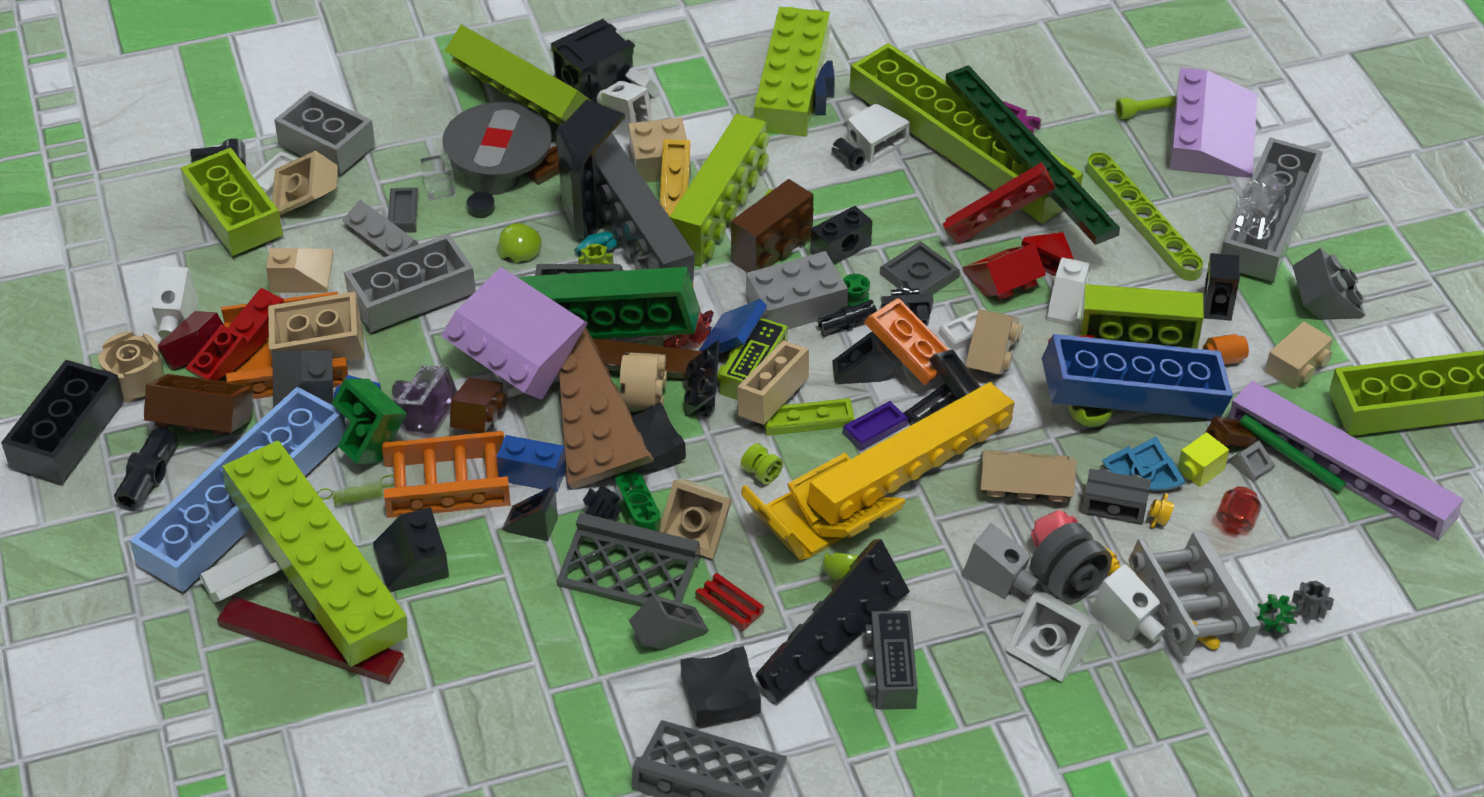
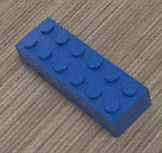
(1136, 376)

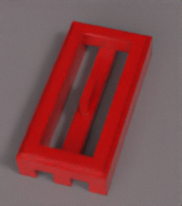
(733, 598)

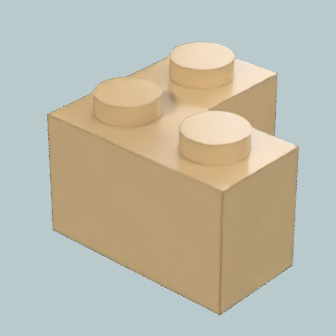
(991, 341)

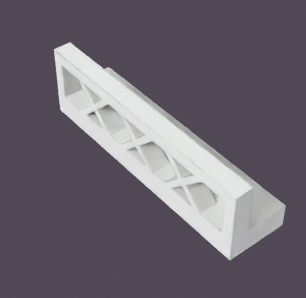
(239, 572)

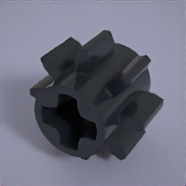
(602, 503)

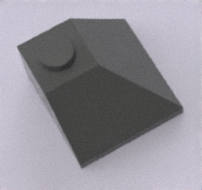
(303, 369)

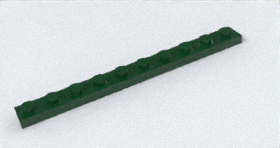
(1030, 152)

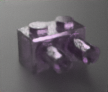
(425, 398)

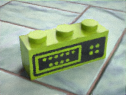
(746, 358)

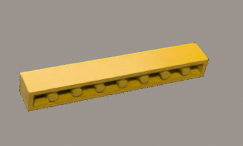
(910, 453)

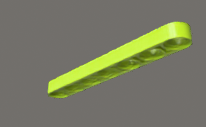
(1144, 225)

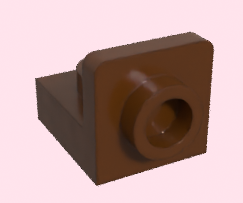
(1230, 432)

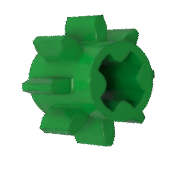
(1271, 607)

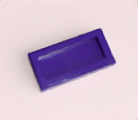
(875, 425)

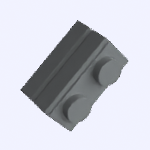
(1116, 495)

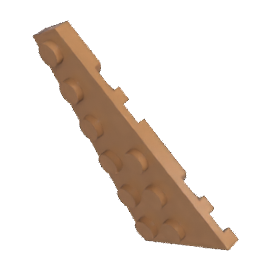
(596, 421)

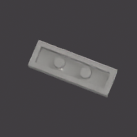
(378, 229)

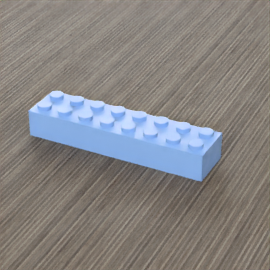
(205, 518)

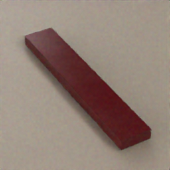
(303, 638)

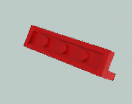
(999, 203)

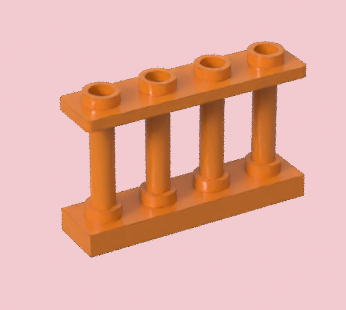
(446, 496)

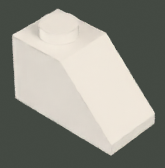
(1068, 291)

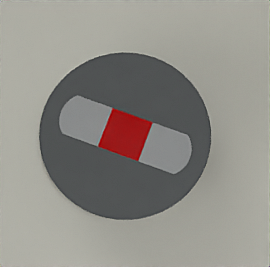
(496, 144)

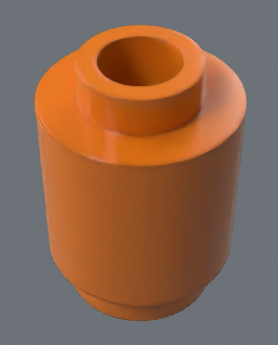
(1232, 347)

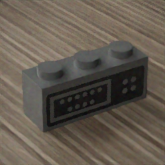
(892, 660)

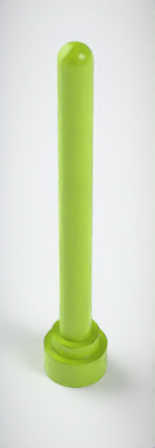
(1128, 107)

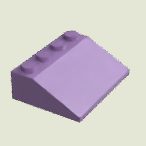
(1213, 125)
(515, 332)

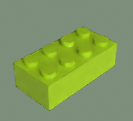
(232, 201)
(1142, 315)

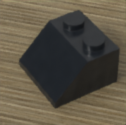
(411, 551)

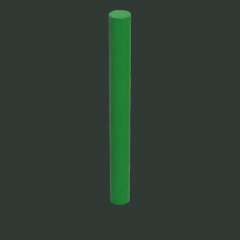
(1292, 453)

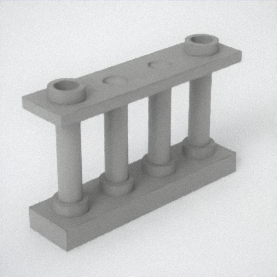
(1208, 573)

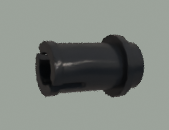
(853, 156)

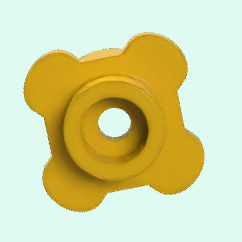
(1160, 511)

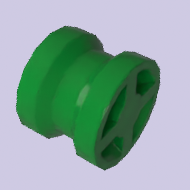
(858, 288)

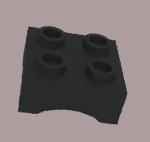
(659, 438)
(720, 687)

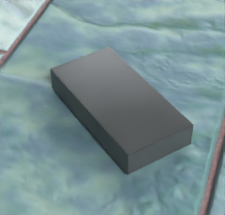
(404, 208)

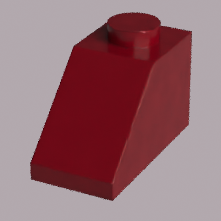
(189, 338)

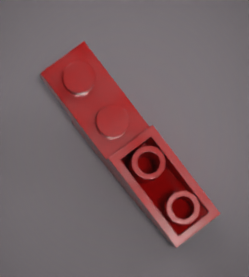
(235, 343)

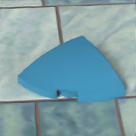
(1149, 462)

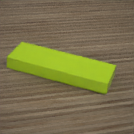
(810, 417)

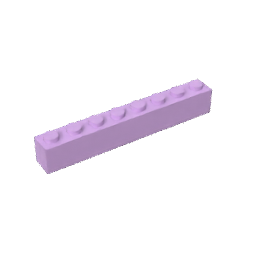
(1356, 463)

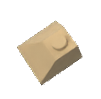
(303, 181)
(299, 269)
(696, 514)

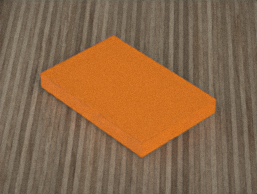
(907, 338)

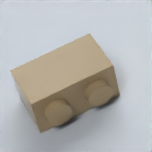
(1299, 355)

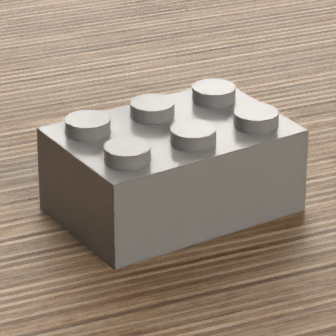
(325, 127)
(798, 290)

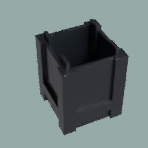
(592, 58)

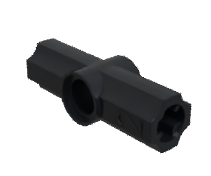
(145, 468)

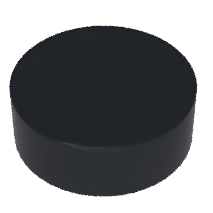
(480, 204)

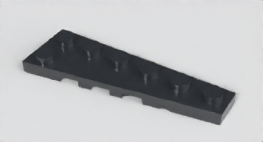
(867, 587)

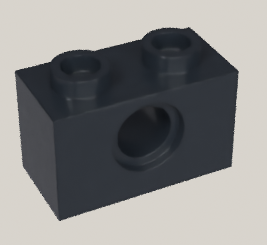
(842, 235)
(1221, 286)

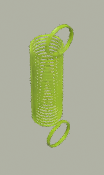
(358, 494)

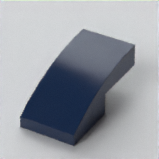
(824, 87)

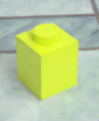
(1203, 459)

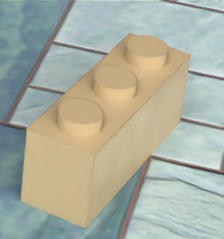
(773, 382)

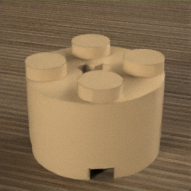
(133, 360)
(642, 380)

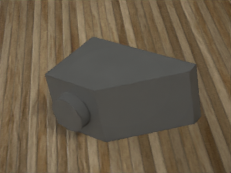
(666, 623)

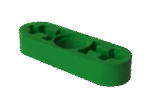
(638, 493)

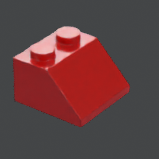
(1006, 271)

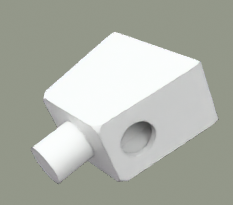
(628, 99)
(876, 131)
(173, 298)
(1127, 606)

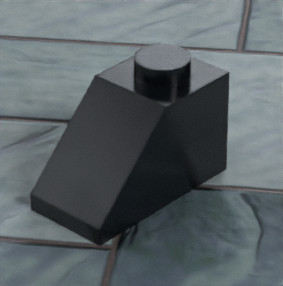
(865, 362)

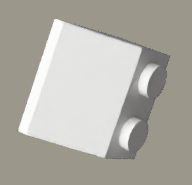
(1052, 635)

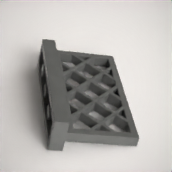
(630, 539)
(673, 781)

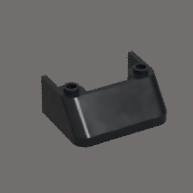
(577, 164)

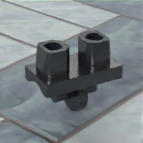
(918, 303)

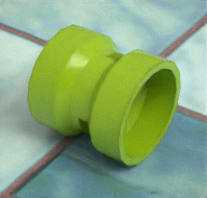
(759, 462)

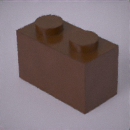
(477, 405)

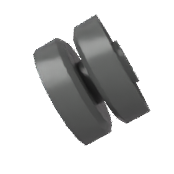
(1070, 563)

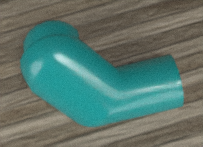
(603, 238)

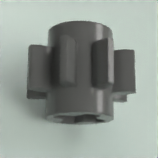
(1312, 600)

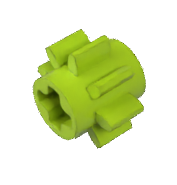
(595, 255)

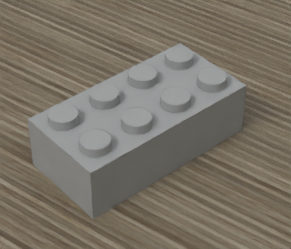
(411, 282)

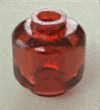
(1239, 510)

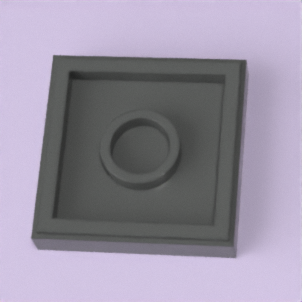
(921, 269)

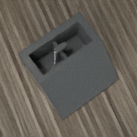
(1328, 287)

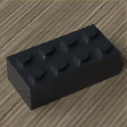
(63, 421)

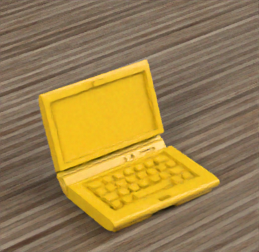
(788, 524)
(846, 527)

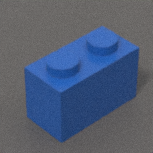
(531, 462)

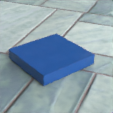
(735, 326)

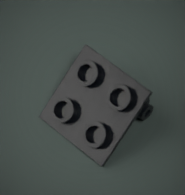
(702, 381)

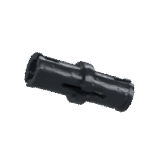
(846, 317)

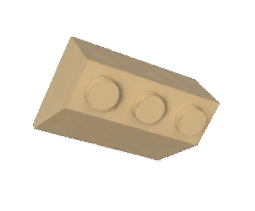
(318, 324)
(1028, 475)

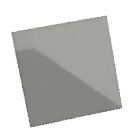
(1252, 461)

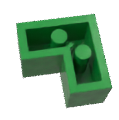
(372, 417)

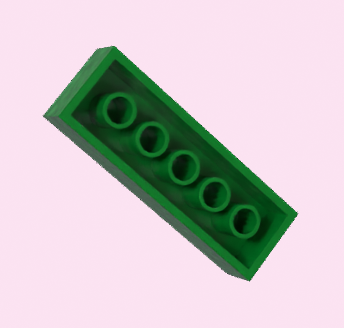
(626, 300)

